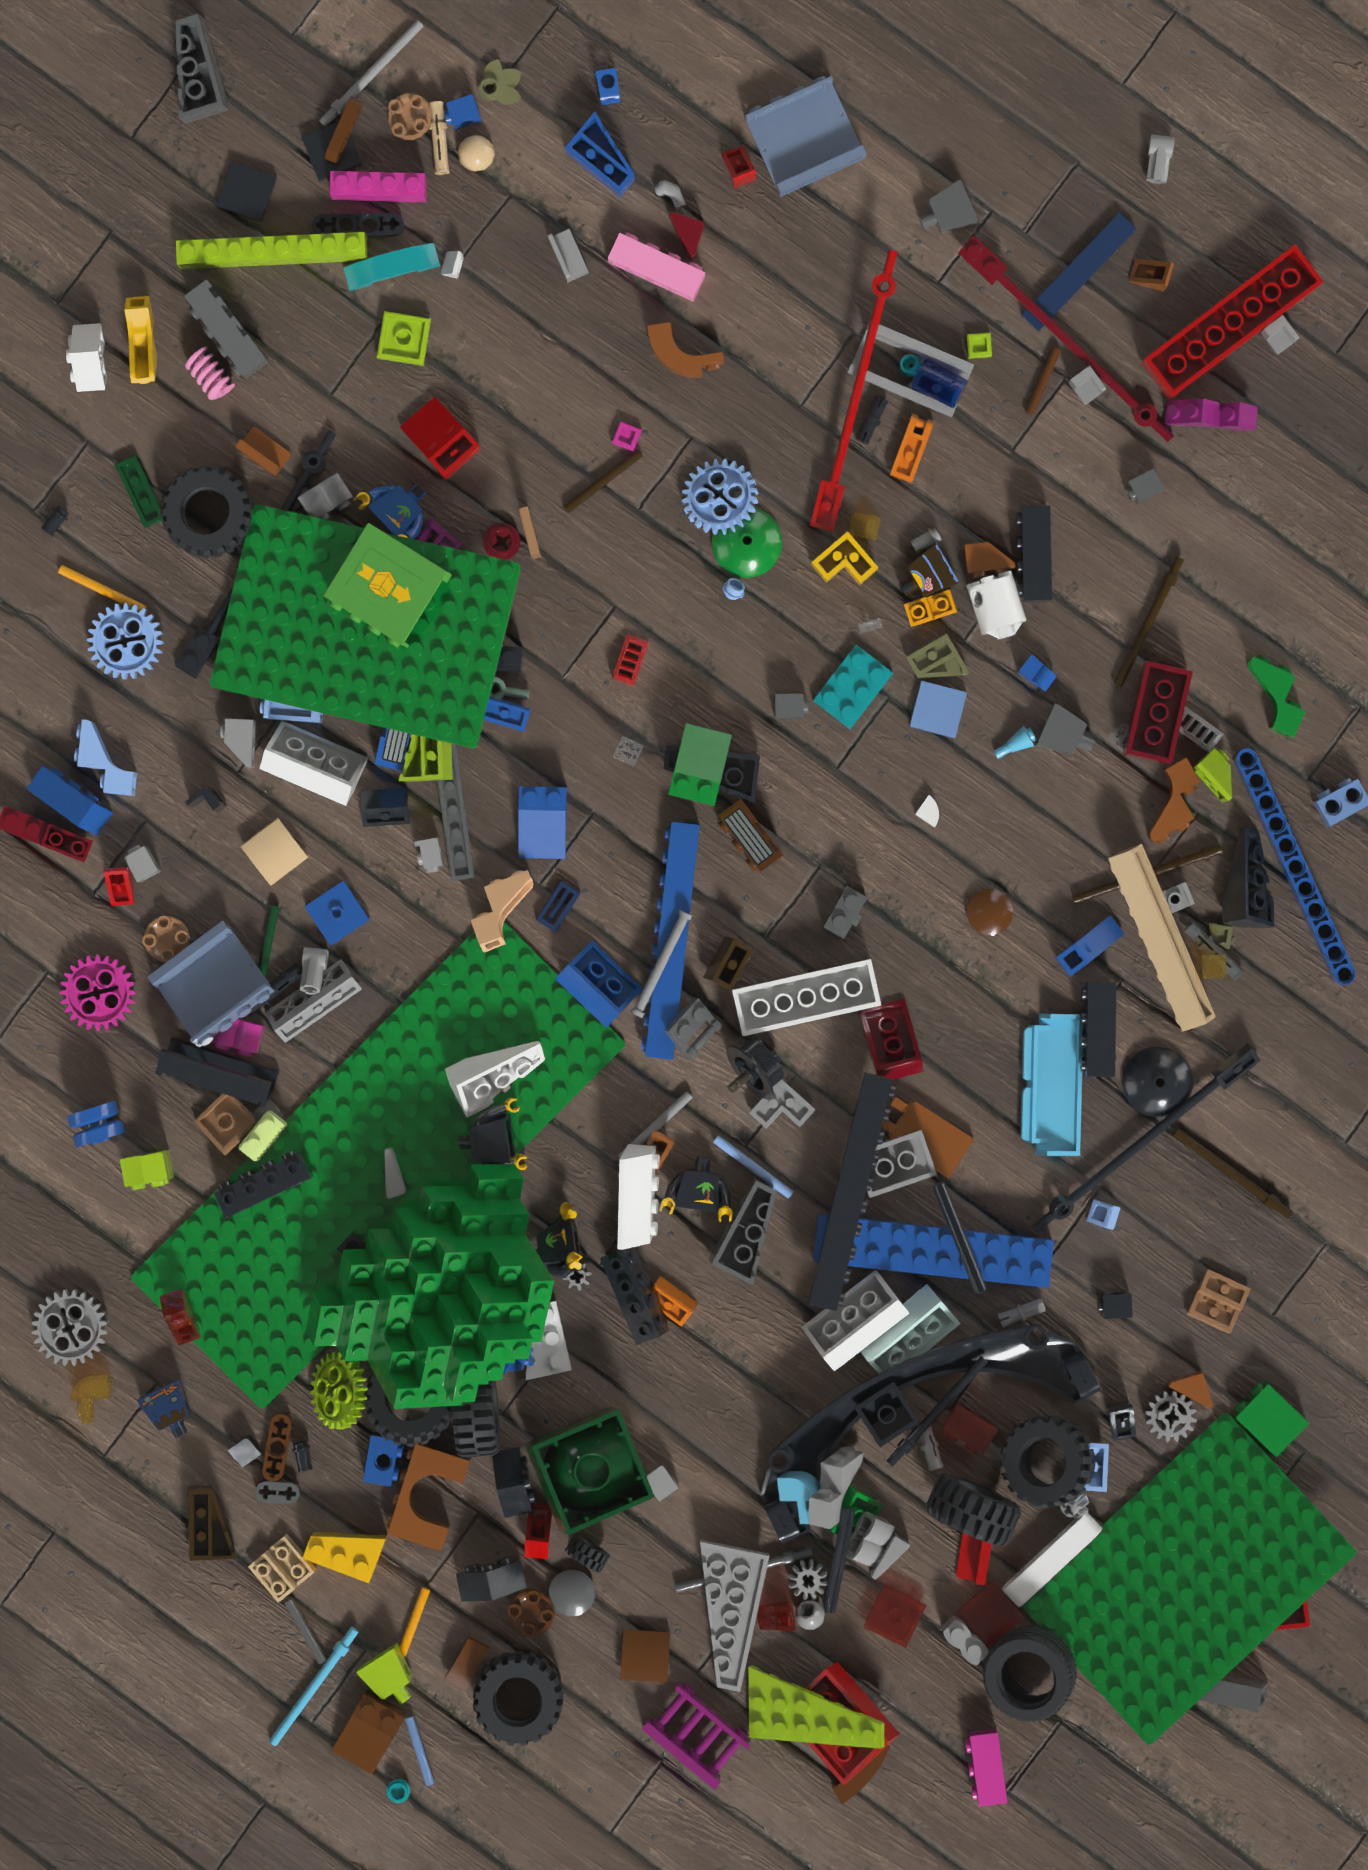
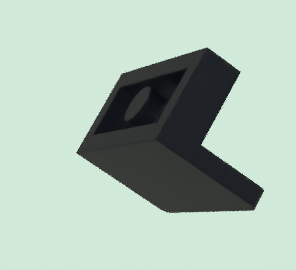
(210, 795)
(385, 807)

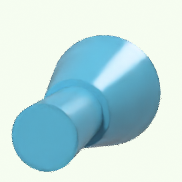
(1022, 739)

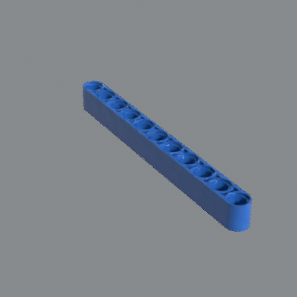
(1302, 875)

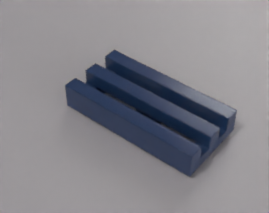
(547, 922)

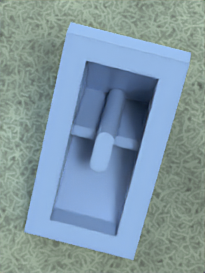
(1100, 1474)

